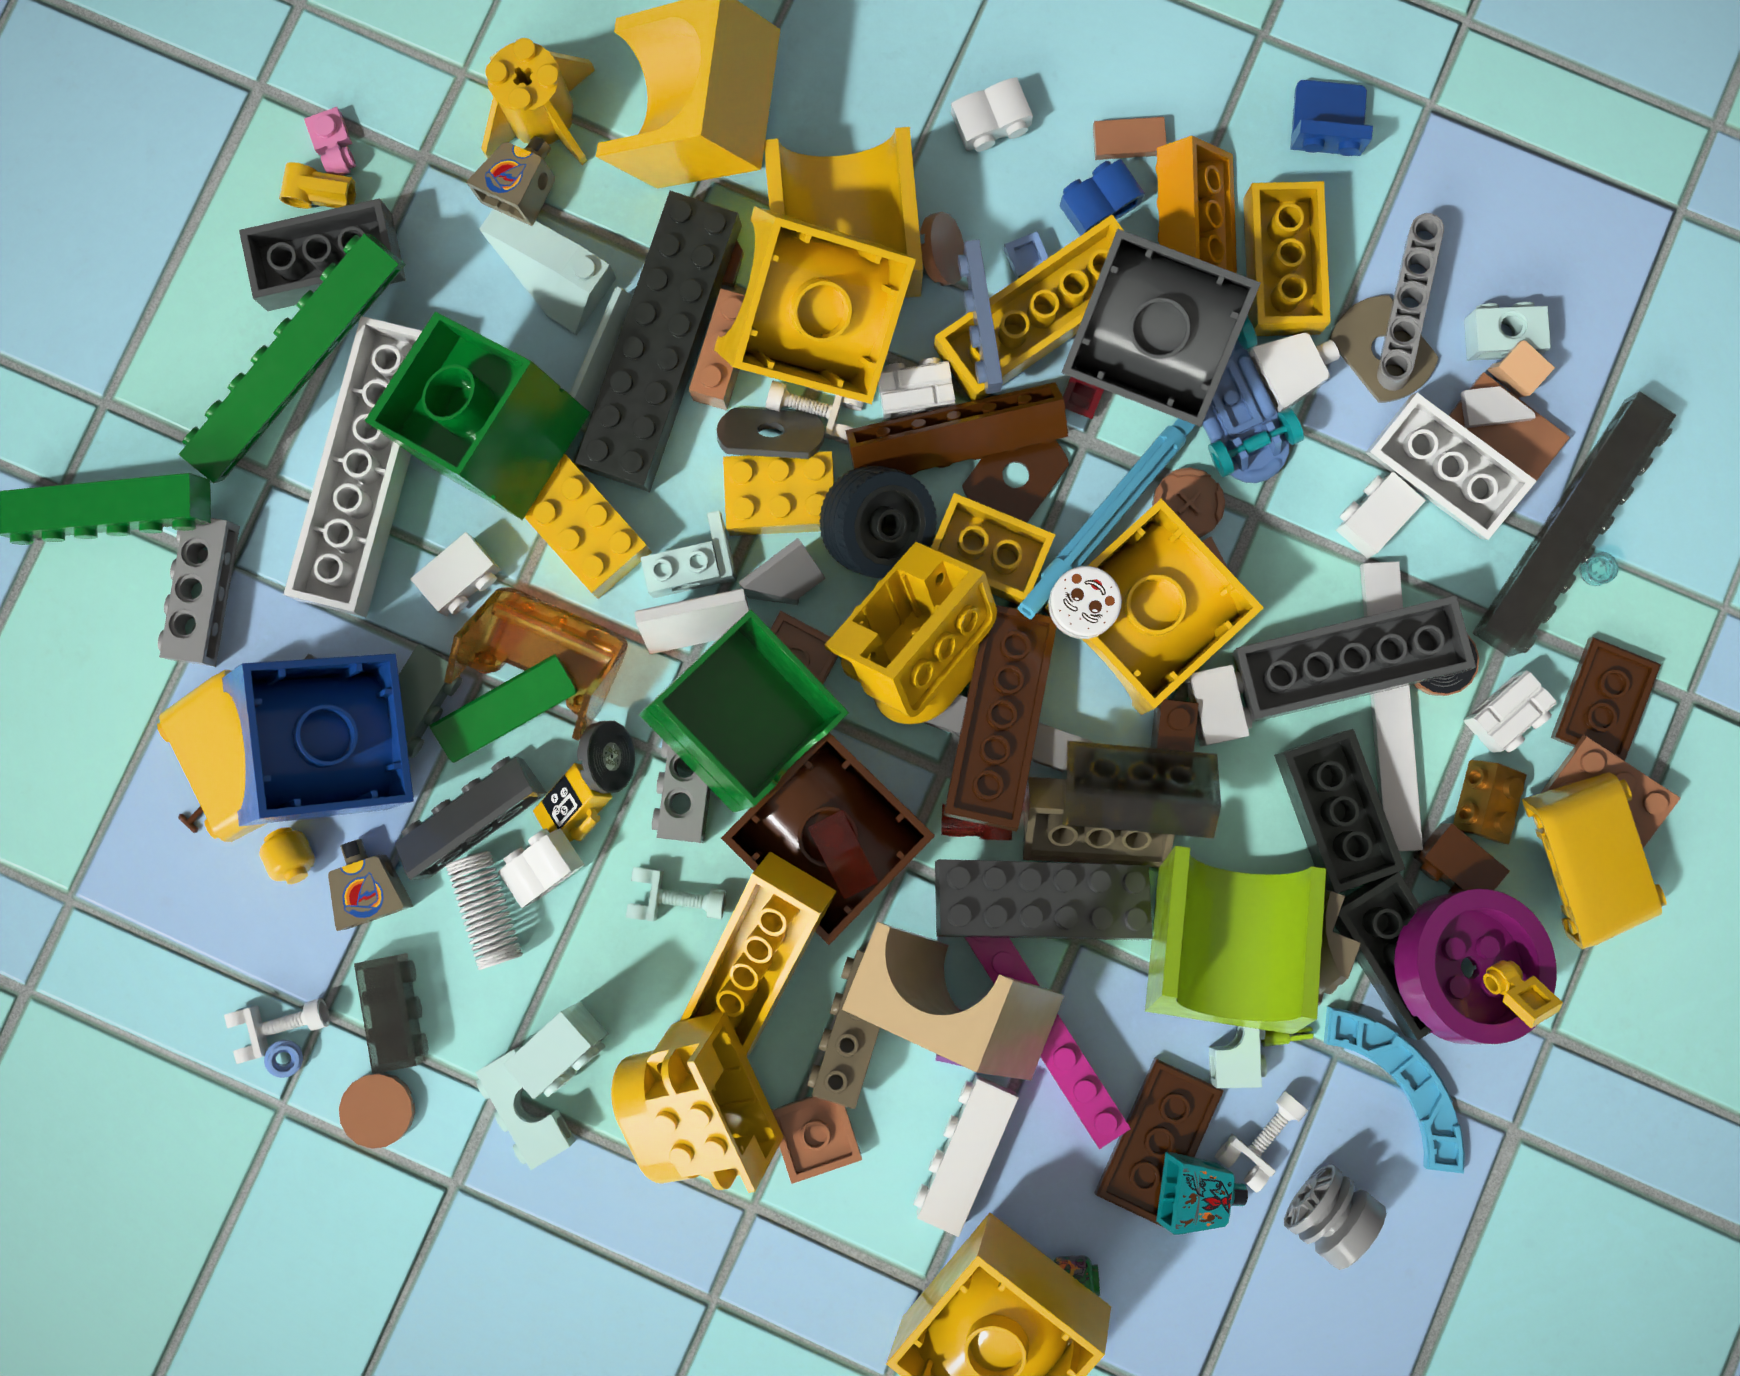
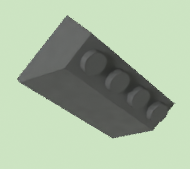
(469, 818)

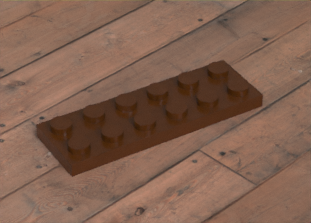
(1001, 721)

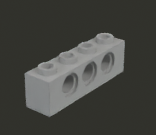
(210, 606)
(668, 823)

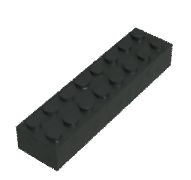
(659, 341)

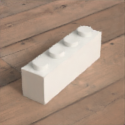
(966, 1155)

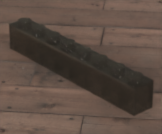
(1574, 525)

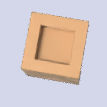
(1522, 370)

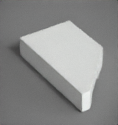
(1492, 407)

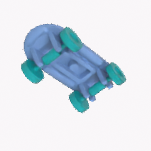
(1242, 422)

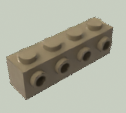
(846, 1049)

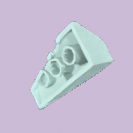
(552, 268)

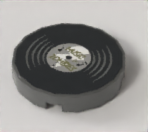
(606, 756)

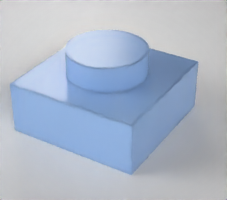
(1025, 253)

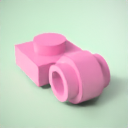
(328, 137)

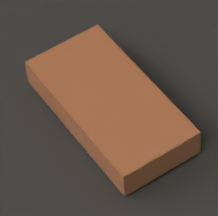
(1128, 137)

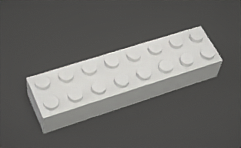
(355, 482)

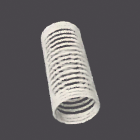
(495, 955)

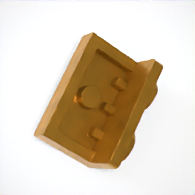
(1489, 800)

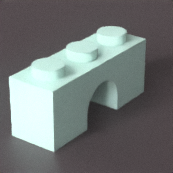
(1238, 1062)
(535, 1137)

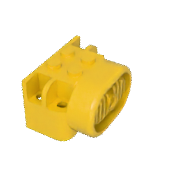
(917, 634)
(696, 1107)

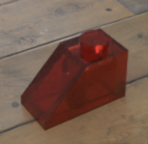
(843, 854)

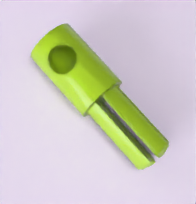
(1277, 1038)

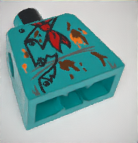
(1196, 1194)

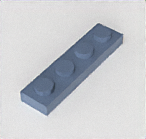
(977, 301)

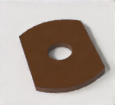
(1044, 465)

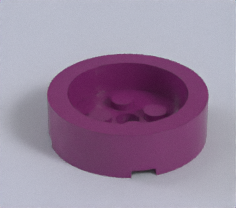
(1484, 929)

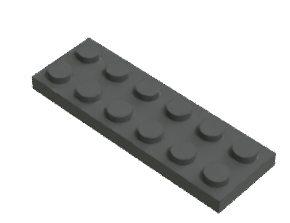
(1042, 900)

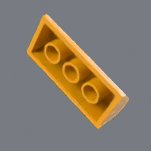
(1197, 201)

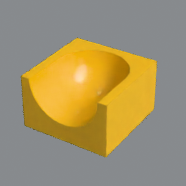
(706, 91)
(1001, 1314)

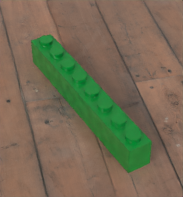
(291, 358)

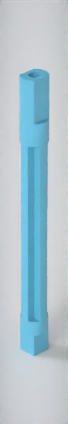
(1108, 513)

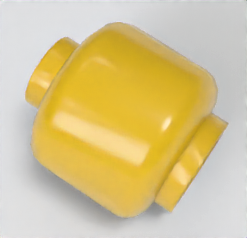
(287, 855)

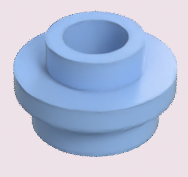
(283, 1070)

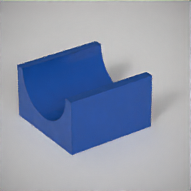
(320, 737)

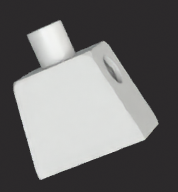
(1293, 367)

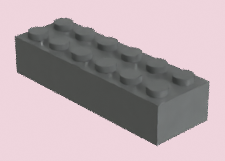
(1354, 659)

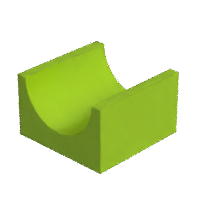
(1236, 945)

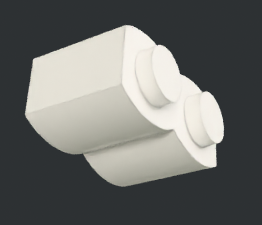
(992, 115)
(540, 867)

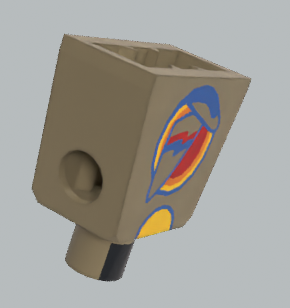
(515, 180)
(365, 888)

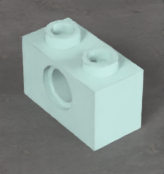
(1487, 340)
(681, 569)

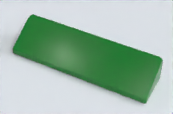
(504, 708)

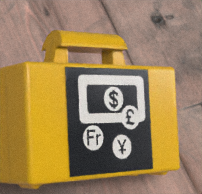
(571, 806)

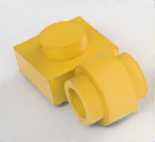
(1526, 998)

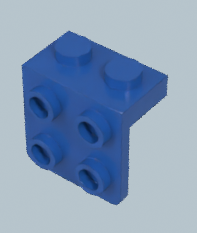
(1330, 118)

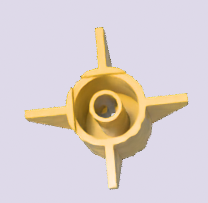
(532, 95)

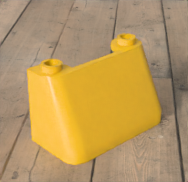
(211, 752)
(1596, 858)

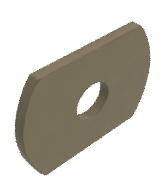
(1354, 340)

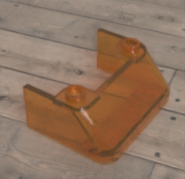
(528, 630)

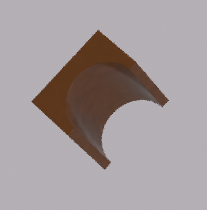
(813, 789)

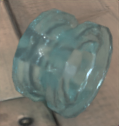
(1590, 577)

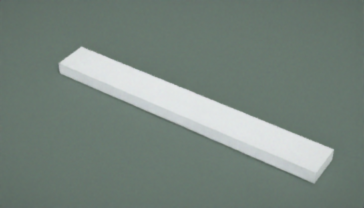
(1393, 721)

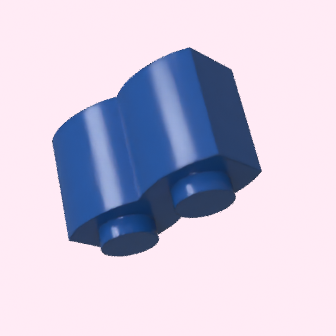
(1105, 194)

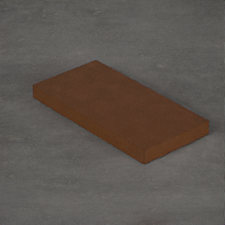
(1165, 1117)

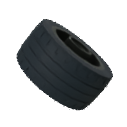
(875, 519)

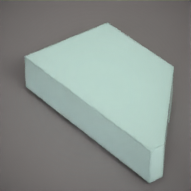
(722, 547)

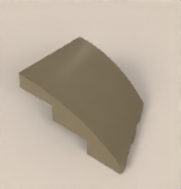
(1337, 950)

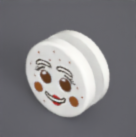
(1084, 602)

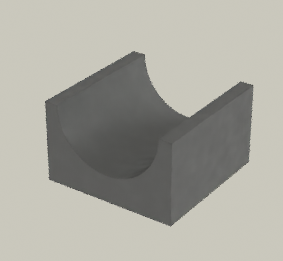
(1160, 327)

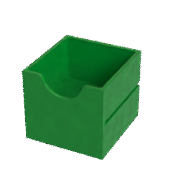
(478, 414)
(744, 713)

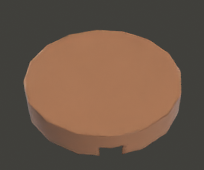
(941, 248)
(376, 1110)

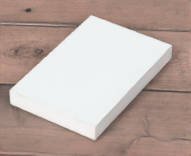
(690, 620)

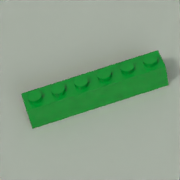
(105, 507)

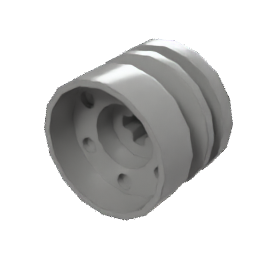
(1335, 1217)

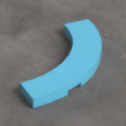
(1414, 1075)

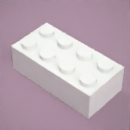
(1450, 466)

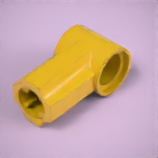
(306, 187)

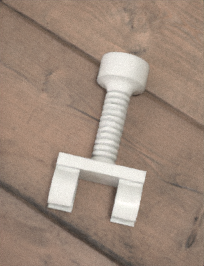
(780, 397)
(314, 1015)
(1230, 1151)

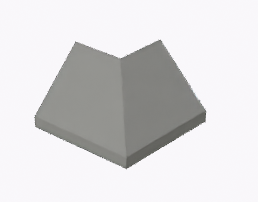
(783, 576)

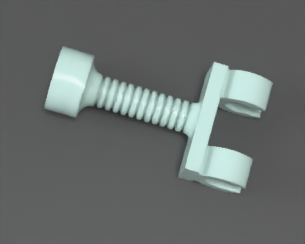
(712, 903)

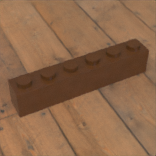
(962, 431)

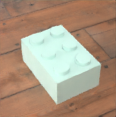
(557, 1051)

